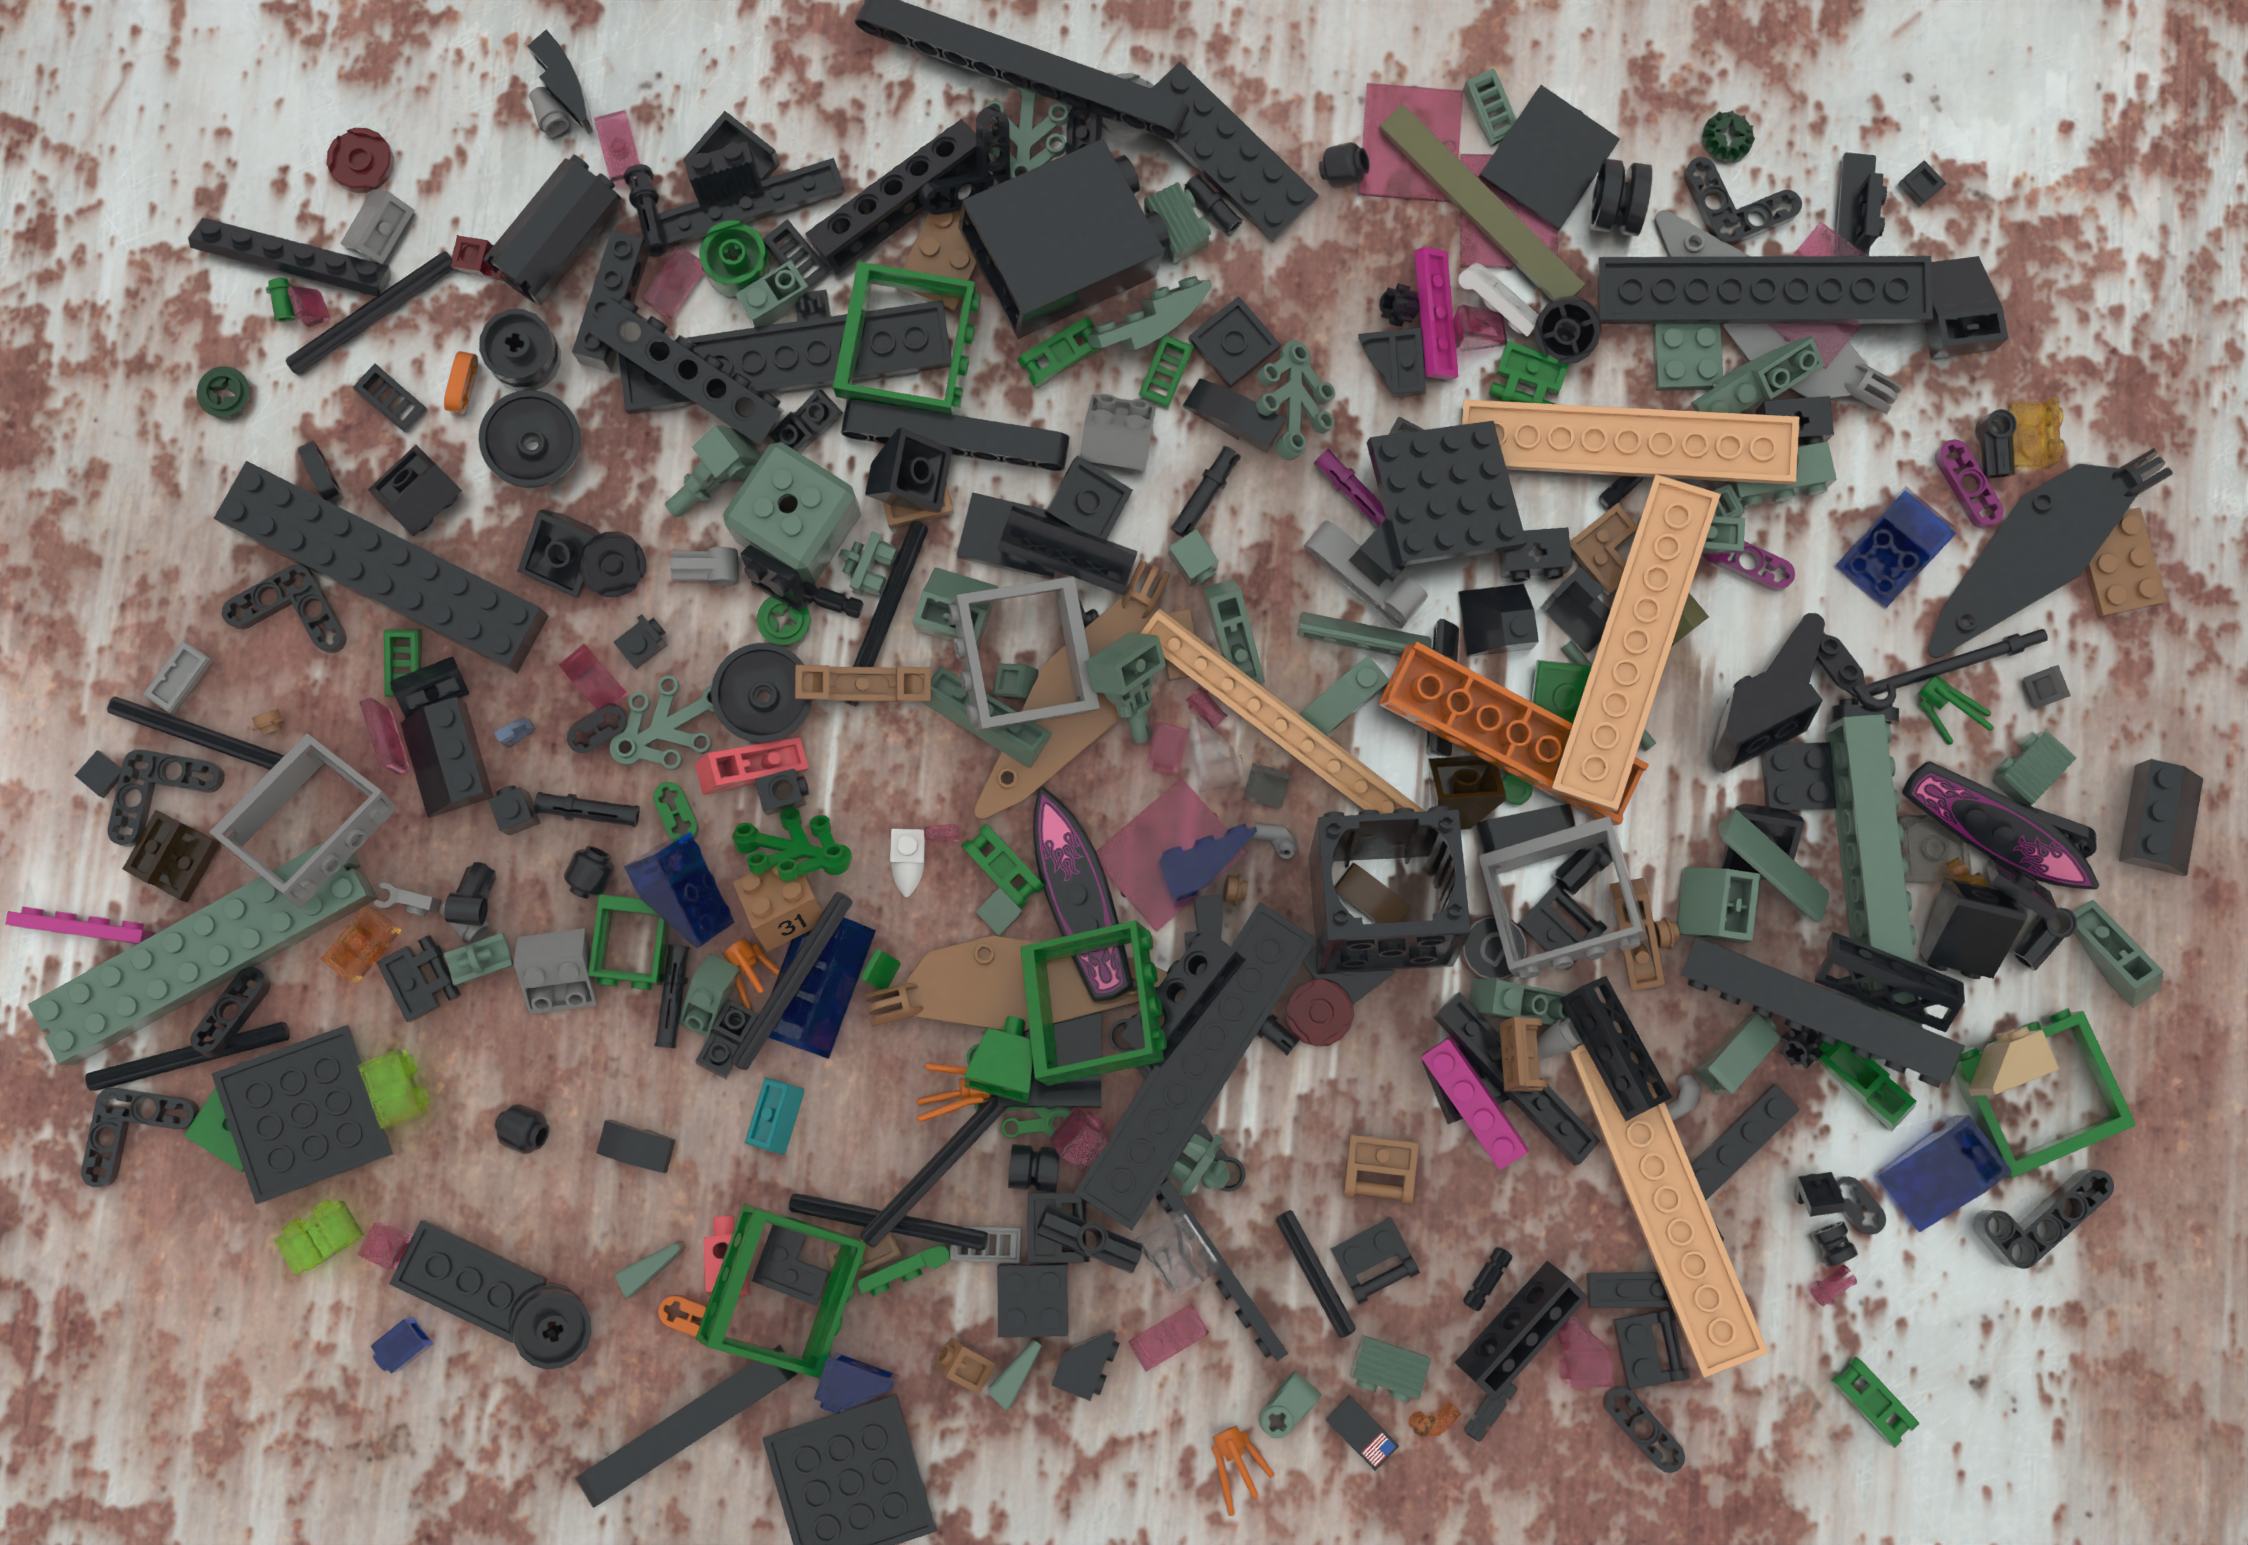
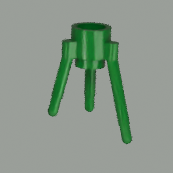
(1938, 694)

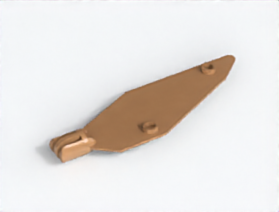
(1056, 687)
(984, 984)

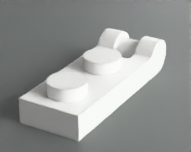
(1499, 298)

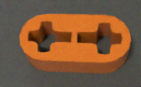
(461, 382)
(681, 1323)

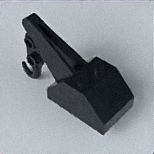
(1781, 701)

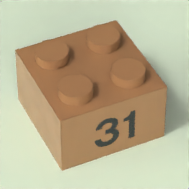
(778, 908)

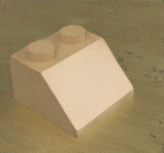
(2012, 1061)

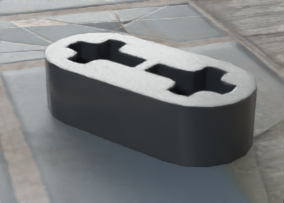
(319, 471)
(600, 735)
(1866, 1202)

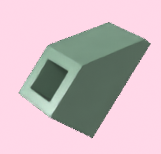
(772, 295)
(708, 994)

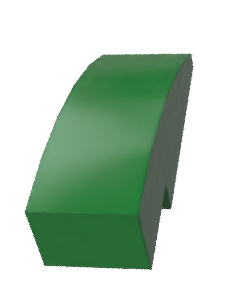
(1867, 1083)

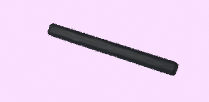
(369, 313)
(890, 597)
(193, 733)
(791, 980)
(183, 1057)
(932, 1172)
(907, 1226)

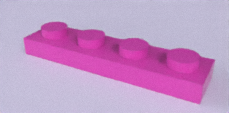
(1436, 313)
(66, 923)
(1475, 1103)

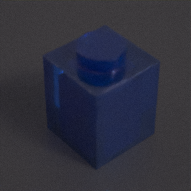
(400, 1345)

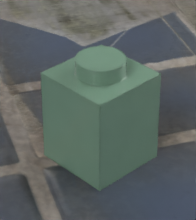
(1194, 558)

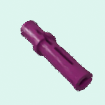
(1351, 486)

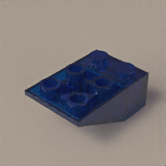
(1896, 546)
(1194, 869)
(681, 889)
(1944, 1172)

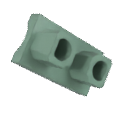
(875, 551)
(479, 959)
(1212, 1172)

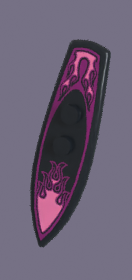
(1999, 827)
(1078, 894)

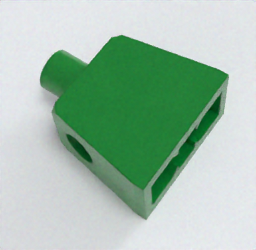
(1002, 1062)

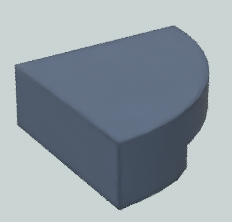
(514, 732)

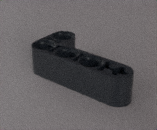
(2048, 1211)

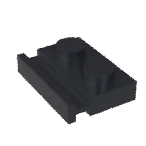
(774, 578)

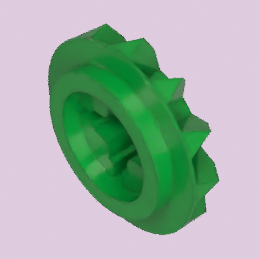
(769, 625)

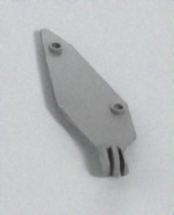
(1845, 374)

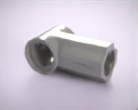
(715, 566)

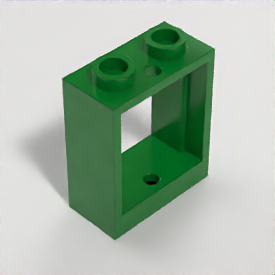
(607, 905)

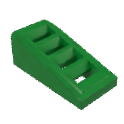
(1177, 345)
(390, 649)

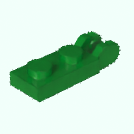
(907, 1269)

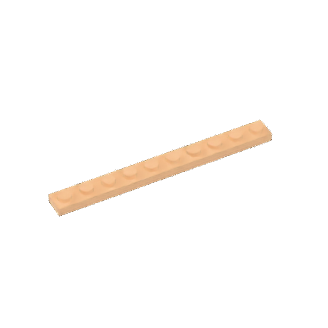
(1275, 718)

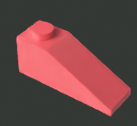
(742, 765)

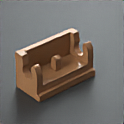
(1521, 1055)

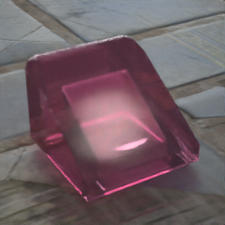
(308, 305)

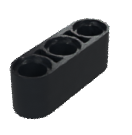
(1524, 826)

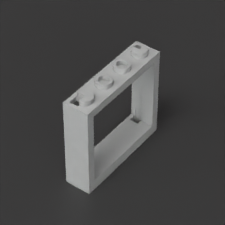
(1075, 642)
(271, 795)
(1546, 848)

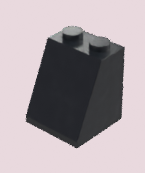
(1971, 929)

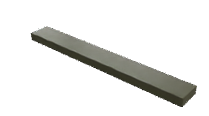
(1480, 205)

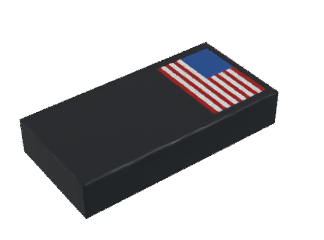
(1362, 1432)

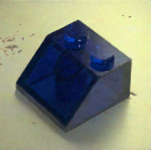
(851, 1382)

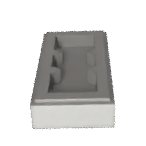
(178, 677)

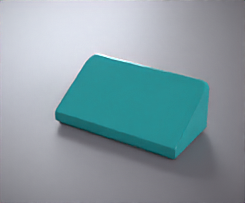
(774, 1116)

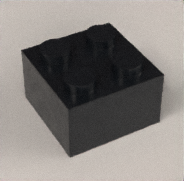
(1032, 1300)

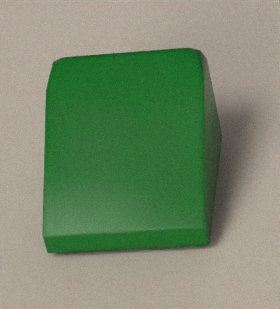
(880, 970)

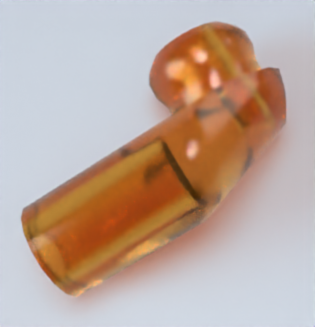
(1433, 1425)

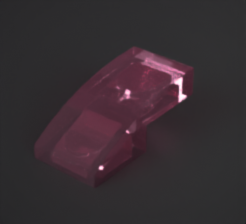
(1168, 1337)

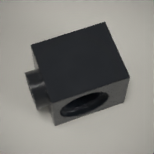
(767, 791)

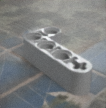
(1393, 600)

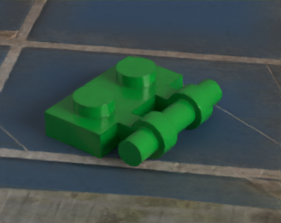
(1529, 368)

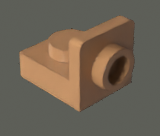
(964, 1365)

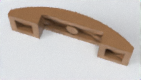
(862, 683)

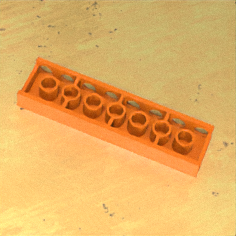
(1488, 722)

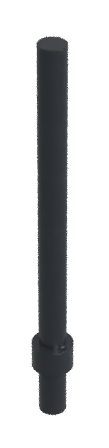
(2010, 645)

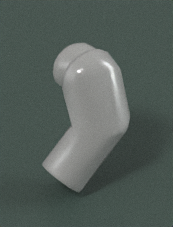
(1279, 837)
(1687, 1099)

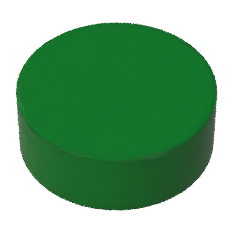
(1516, 790)

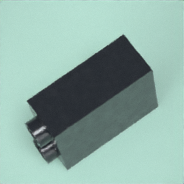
(1063, 237)

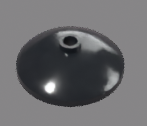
(523, 419)
(741, 680)

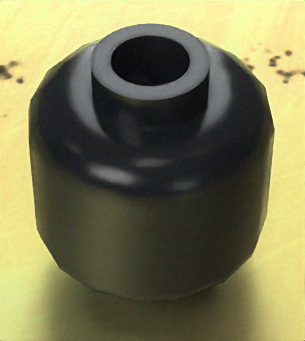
(1344, 165)
(589, 872)
(522, 1129)

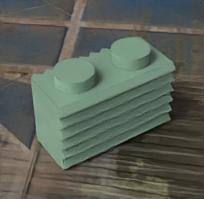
(1186, 231)
(2033, 768)
(1390, 1368)

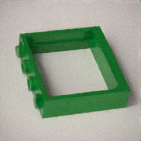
(869, 274)
(1040, 1011)
(1985, 1118)
(732, 1276)

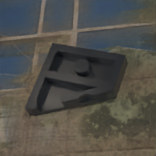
(1397, 359)

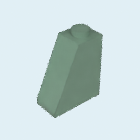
(1738, 1054)

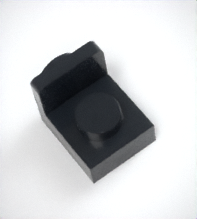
(641, 641)
(1820, 1194)

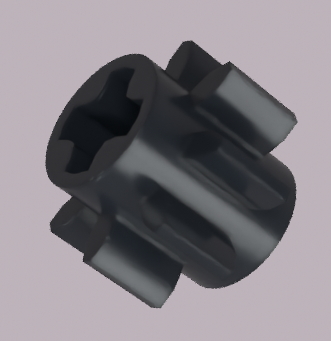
(1399, 305)
(1801, 1047)

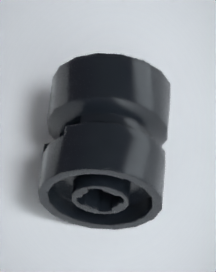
(1033, 1168)

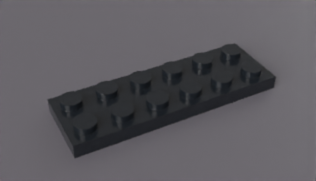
(1235, 157)

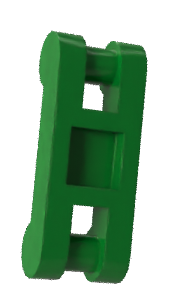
(1060, 352)
(1002, 865)
(1875, 1402)

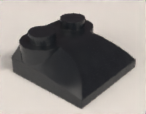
(555, 551)
(1777, 824)

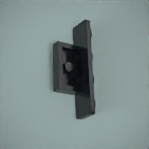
(1860, 201)

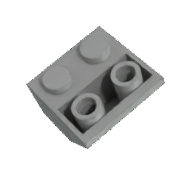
(1118, 431)
(555, 971)

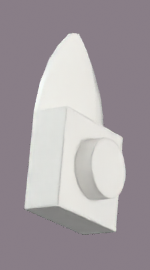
(907, 858)

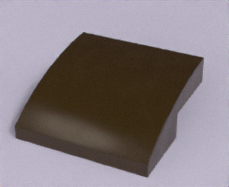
(171, 856)

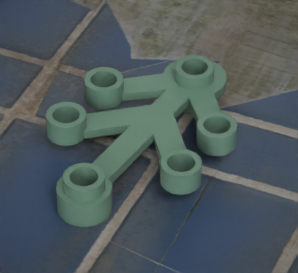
(1027, 136)
(1296, 360)
(661, 728)

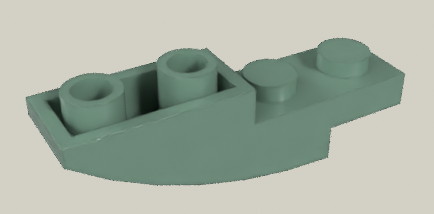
(1159, 316)
(1761, 378)

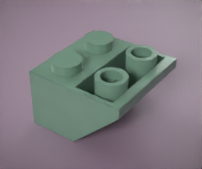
(933, 606)
(1718, 904)

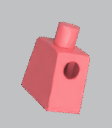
(713, 1249)

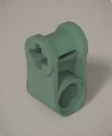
(1293, 1400)

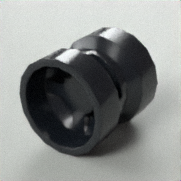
(1834, 1244)

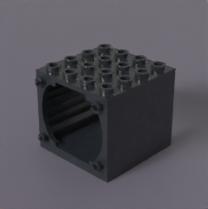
(1350, 945)

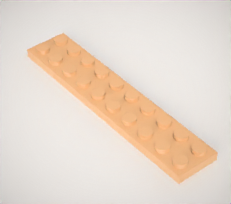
(1642, 441)
(1636, 643)
(1676, 1227)

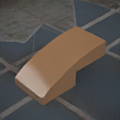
(1370, 896)

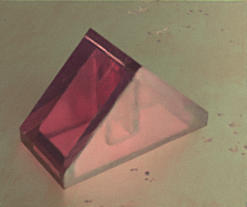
(1478, 328)
(592, 677)

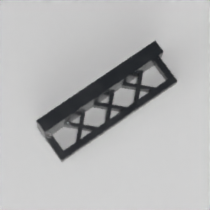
(1067, 550)
(1892, 971)
(1612, 1050)

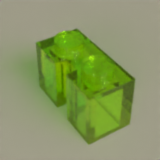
(393, 1088)
(319, 1237)

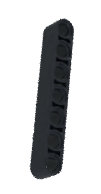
(963, 434)
(681, 1429)

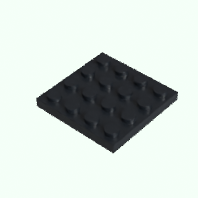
(1446, 493)
(301, 1114)
(851, 1478)

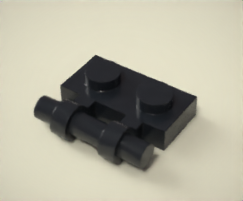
(408, 983)

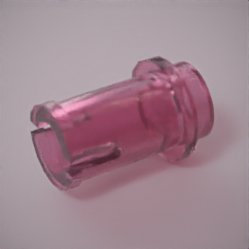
(1206, 707)
(1831, 1287)

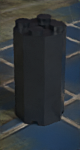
(554, 229)

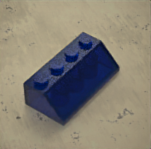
(823, 998)

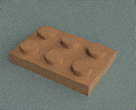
(942, 252)
(2124, 569)

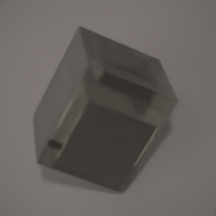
(1266, 786)

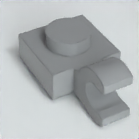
(416, 903)

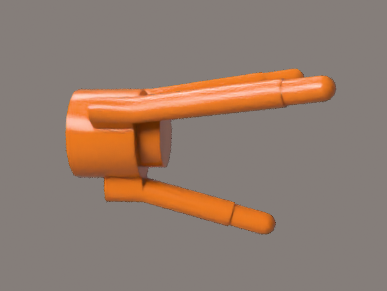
(745, 957)
(968, 1095)
(1230, 1444)

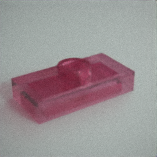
(617, 143)
(674, 282)

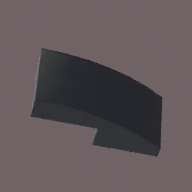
(807, 423)
(725, 1038)
(636, 1146)

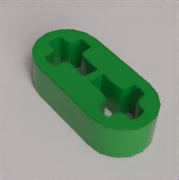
(683, 809)

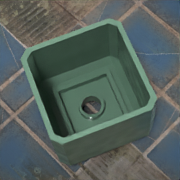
(808, 535)

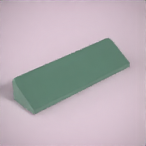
(1357, 634)
(1020, 741)
(1774, 864)

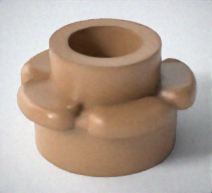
(268, 722)
(1235, 889)
(1666, 933)

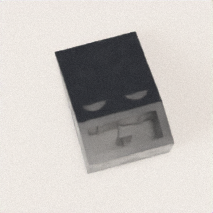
(1965, 310)

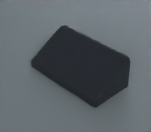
(429, 686)

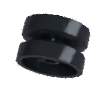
(1621, 197)
(520, 350)
(554, 1345)

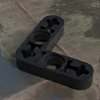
(982, 178)
(1728, 214)
(298, 597)
(153, 775)
(119, 1121)

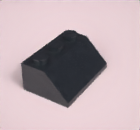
(446, 757)
(2161, 817)

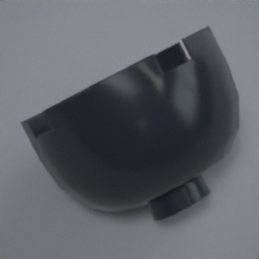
(1568, 329)

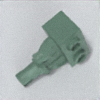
(724, 457)
(1125, 677)

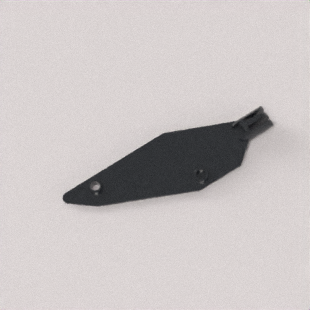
(2043, 545)

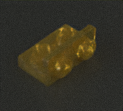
(2037, 434)

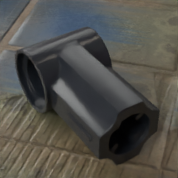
(1995, 447)
(1583, 866)
(470, 900)
(2042, 939)

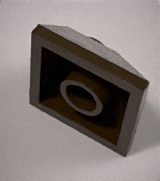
(1466, 786)

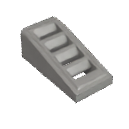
(1015, 1244)

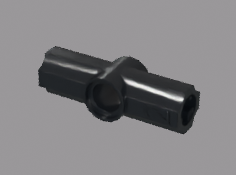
(1109, 1247)

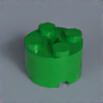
(730, 240)

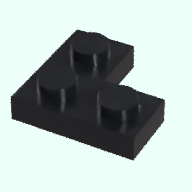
(783, 1271)

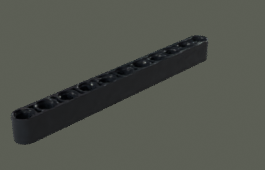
(1024, 66)

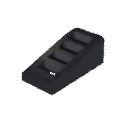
(779, 233)
(370, 378)

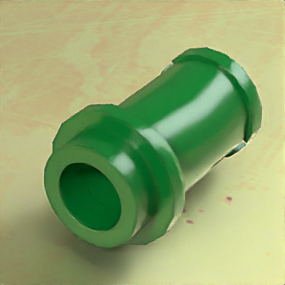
(280, 300)

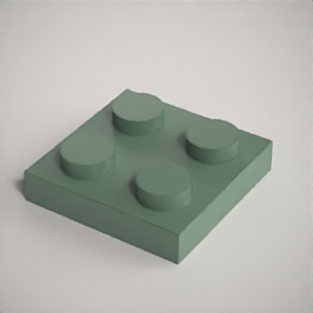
(1687, 356)

